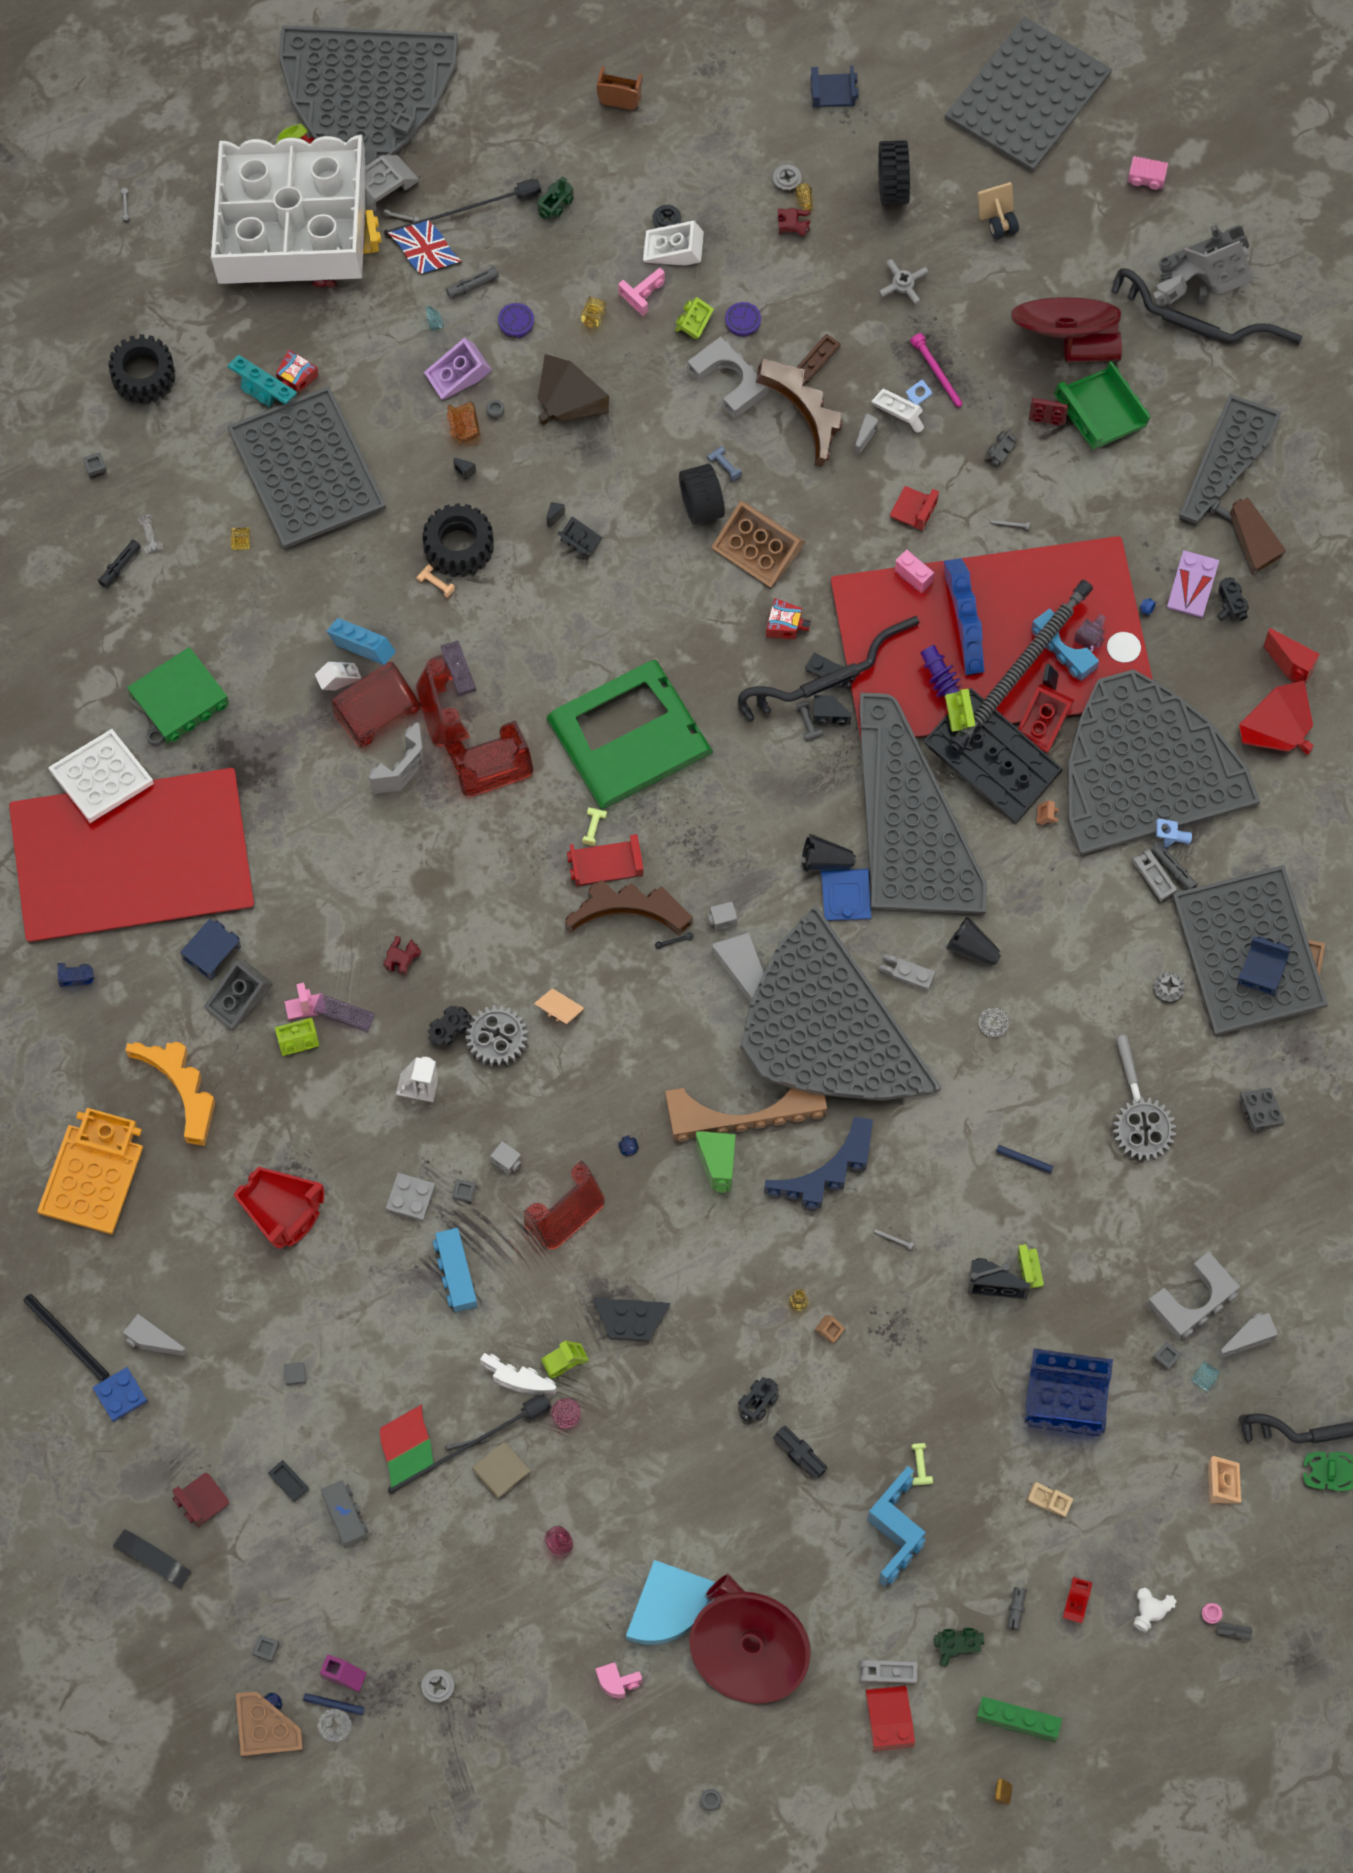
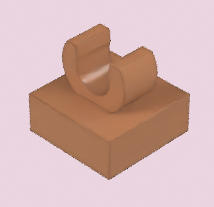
(1046, 812)

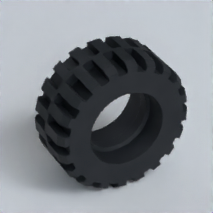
(461, 561)

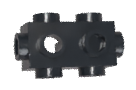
(1233, 603)
(452, 1023)
(762, 1394)

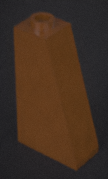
(1255, 536)

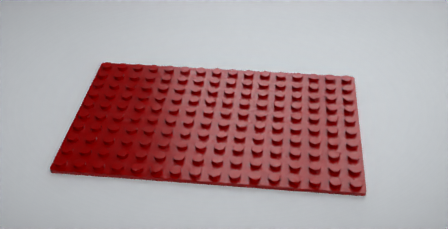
(1009, 596)

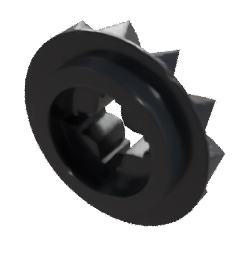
(668, 211)

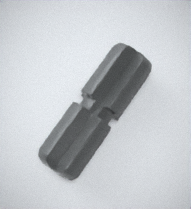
(1230, 1629)

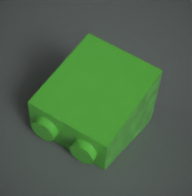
(717, 1158)

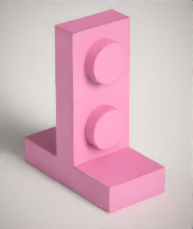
(636, 296)
(302, 1006)

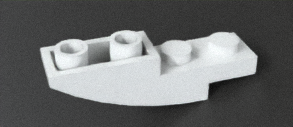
(524, 1381)

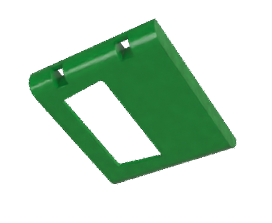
(638, 756)

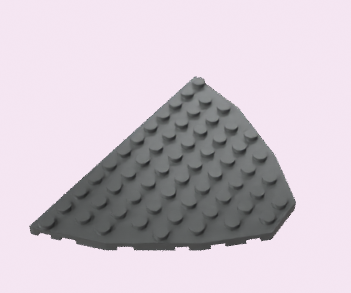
(824, 1025)

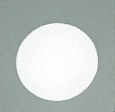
(1124, 647)

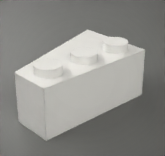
(419, 1080)

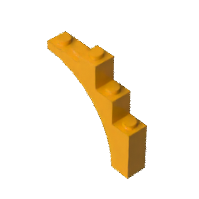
(187, 1081)

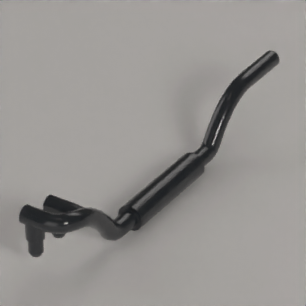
(1189, 322)
(824, 682)
(1314, 1435)

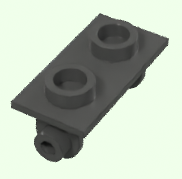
(996, 452)

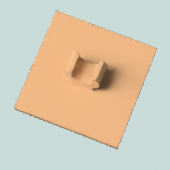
(559, 1006)

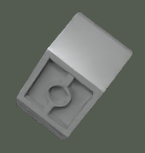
(385, 176)
(384, 780)

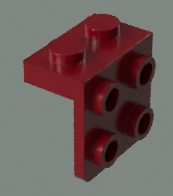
(1048, 411)
(200, 1499)

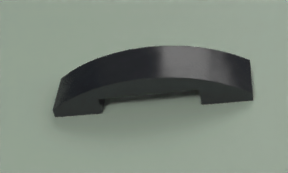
(152, 1558)

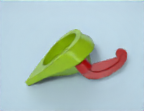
(295, 131)

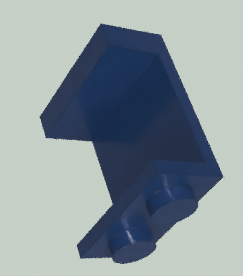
(833, 89)
(209, 948)
(1264, 965)

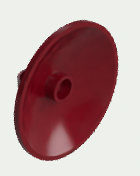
(1083, 323)
(748, 1644)

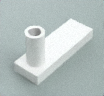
(899, 408)

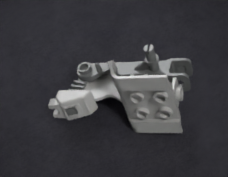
(1216, 261)

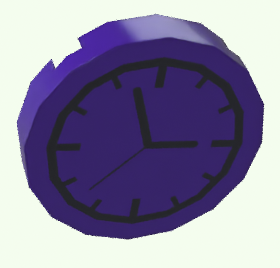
(743, 319)
(516, 320)

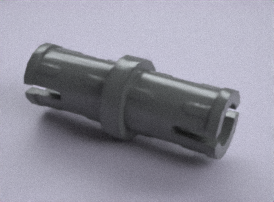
(1016, 1608)

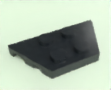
(630, 1318)

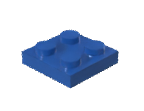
(120, 1394)

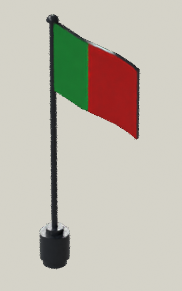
(410, 1449)

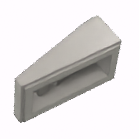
(867, 430)

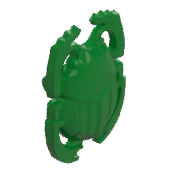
(1331, 1471)

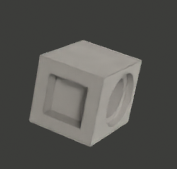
(722, 916)
(506, 1158)

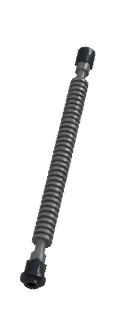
(1021, 665)

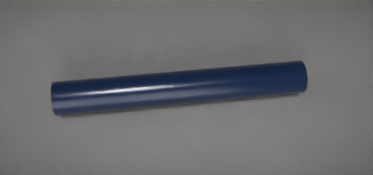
(1024, 1158)
(333, 1704)

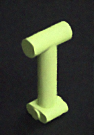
(596, 814)
(922, 1479)

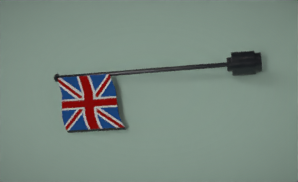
(425, 244)

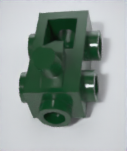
(555, 199)
(955, 1642)

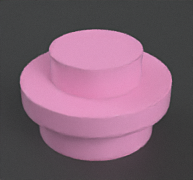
(1212, 1613)

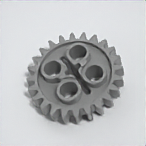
(504, 1021)
(1126, 1129)

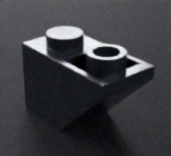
(830, 711)

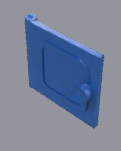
(846, 894)

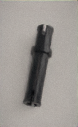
(113, 570)

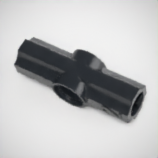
(800, 1452)

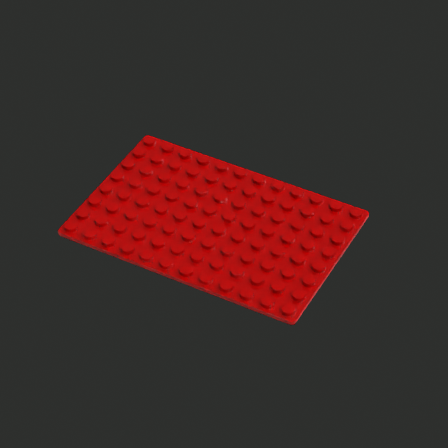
(145, 862)

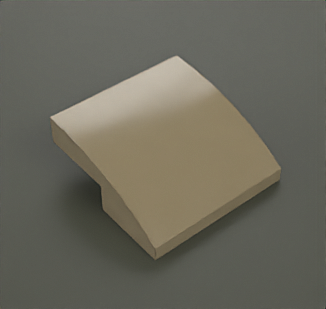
(501, 1470)

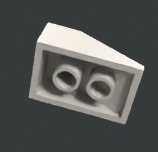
(674, 244)

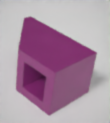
(342, 1673)

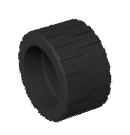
(701, 494)

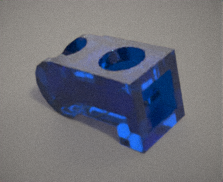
(75, 975)

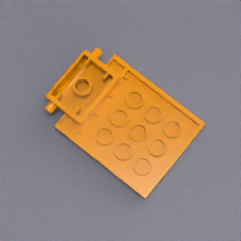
(93, 1171)

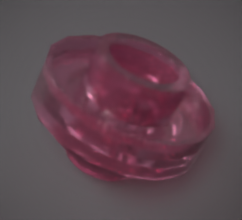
(566, 1413)
(558, 1540)

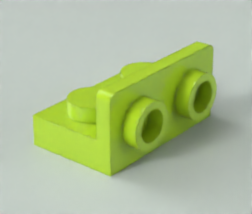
(694, 317)
(960, 710)
(297, 1036)
(1030, 1266)

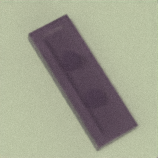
(459, 669)
(344, 1012)

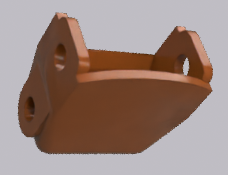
(619, 91)

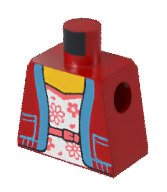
(296, 371)
(785, 620)

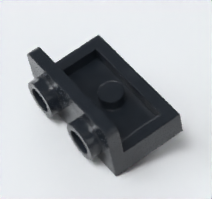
(580, 536)

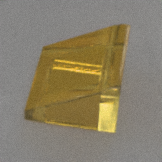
(240, 538)

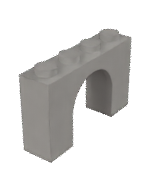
(719, 356)
(1183, 1320)

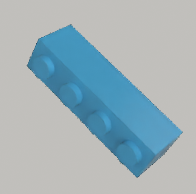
(361, 641)
(456, 1270)

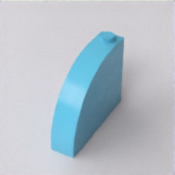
(667, 1605)

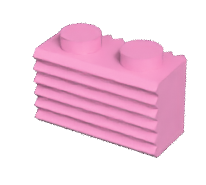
(1147, 173)
(914, 571)

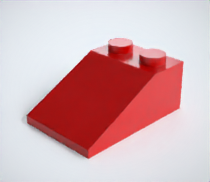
(1292, 658)
(1045, 716)
(890, 1718)

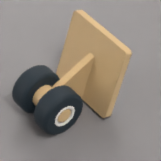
(995, 203)

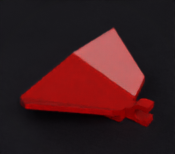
(1280, 720)

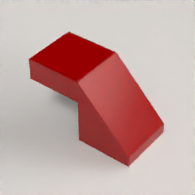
(1077, 1600)

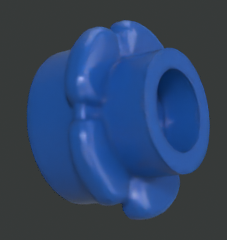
(1147, 606)

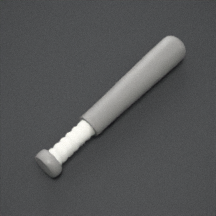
(1127, 1060)

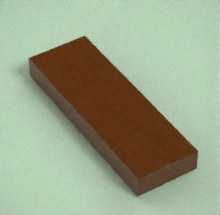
(818, 356)

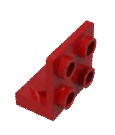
(914, 507)

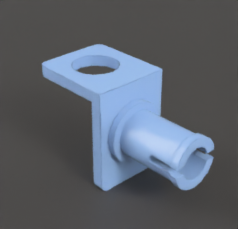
(912, 395)
(1172, 834)

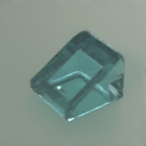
(434, 318)
(1206, 1376)

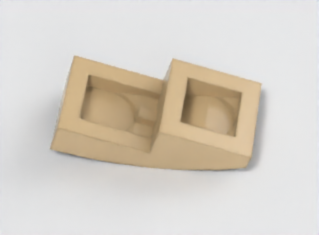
(1049, 1500)

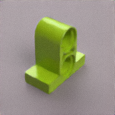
(564, 1358)

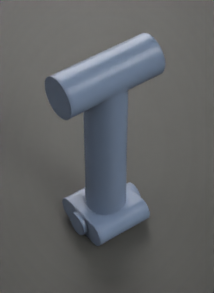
(717, 454)

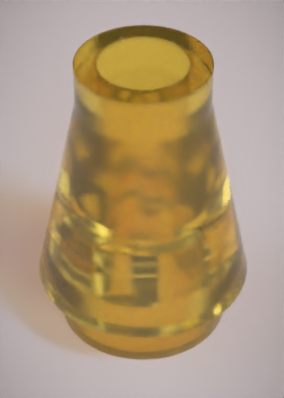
(804, 195)
(798, 1303)

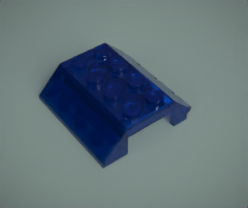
(1068, 1392)

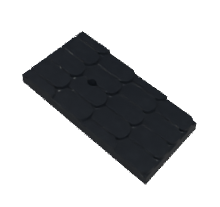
(997, 762)

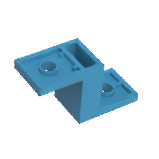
(897, 1527)

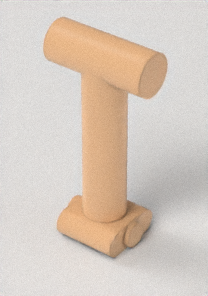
(426, 574)

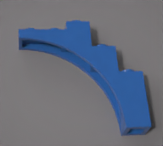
(969, 624)

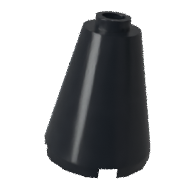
(825, 855)
(973, 944)

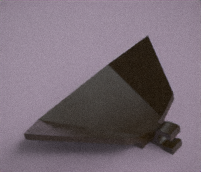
(568, 392)

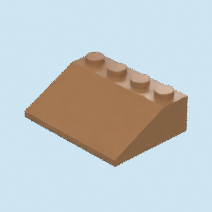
(758, 543)

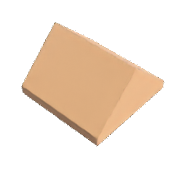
(1224, 1481)

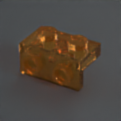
(463, 422)

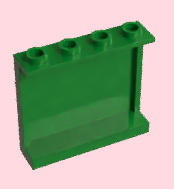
(1103, 406)
(178, 695)

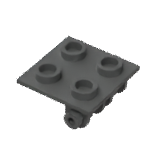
(1261, 1108)

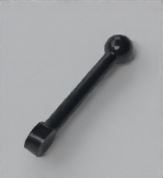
(689, 936)

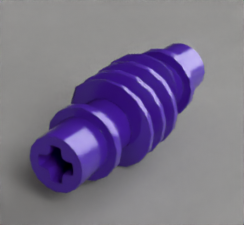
(940, 672)

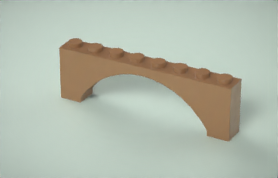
(689, 1116)

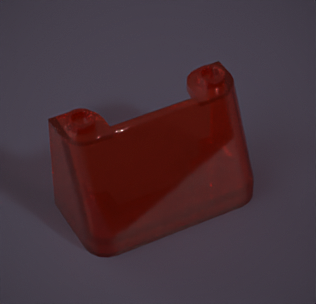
(374, 703)
(442, 724)
(492, 762)
(571, 1212)

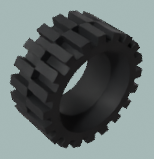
(894, 172)
(146, 387)

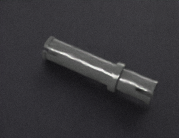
(466, 285)
(1180, 874)

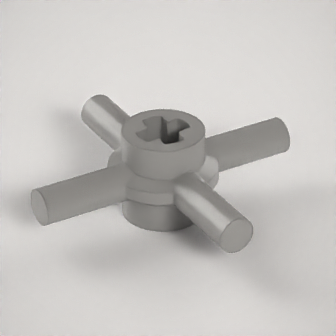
(903, 282)

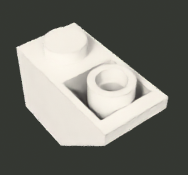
(337, 675)

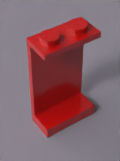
(606, 862)

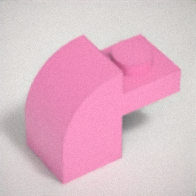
(613, 1684)

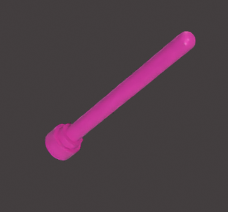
(919, 342)

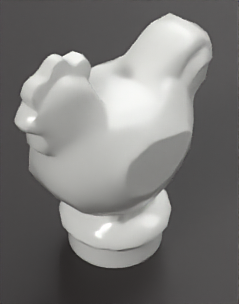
(1151, 1609)

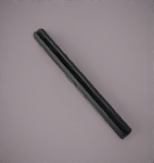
(66, 1337)

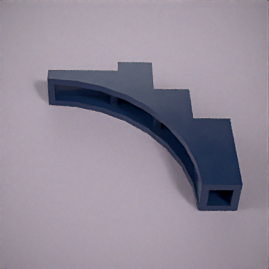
(831, 1175)

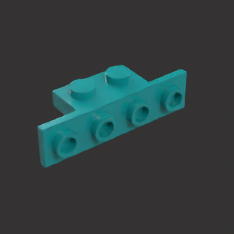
(260, 383)

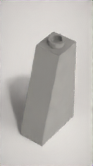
(740, 962)

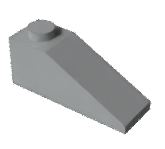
(1254, 1333)
(148, 1337)

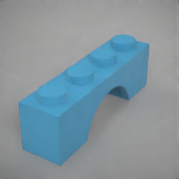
(1078, 661)

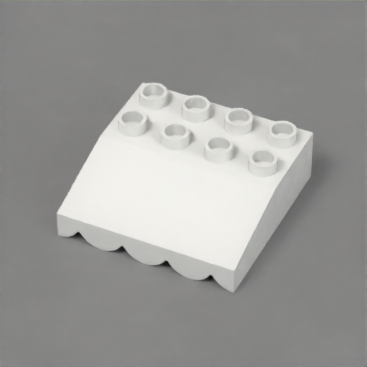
(289, 210)

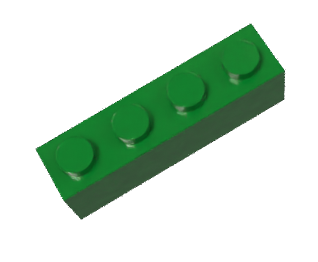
(1018, 1719)

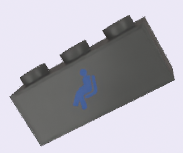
(344, 1513)

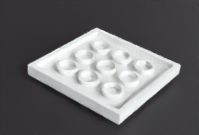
(101, 775)

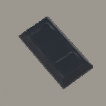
(288, 1480)

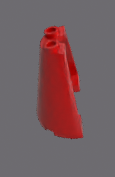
(281, 1204)

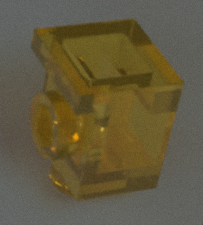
(593, 311)

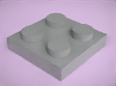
(410, 1197)

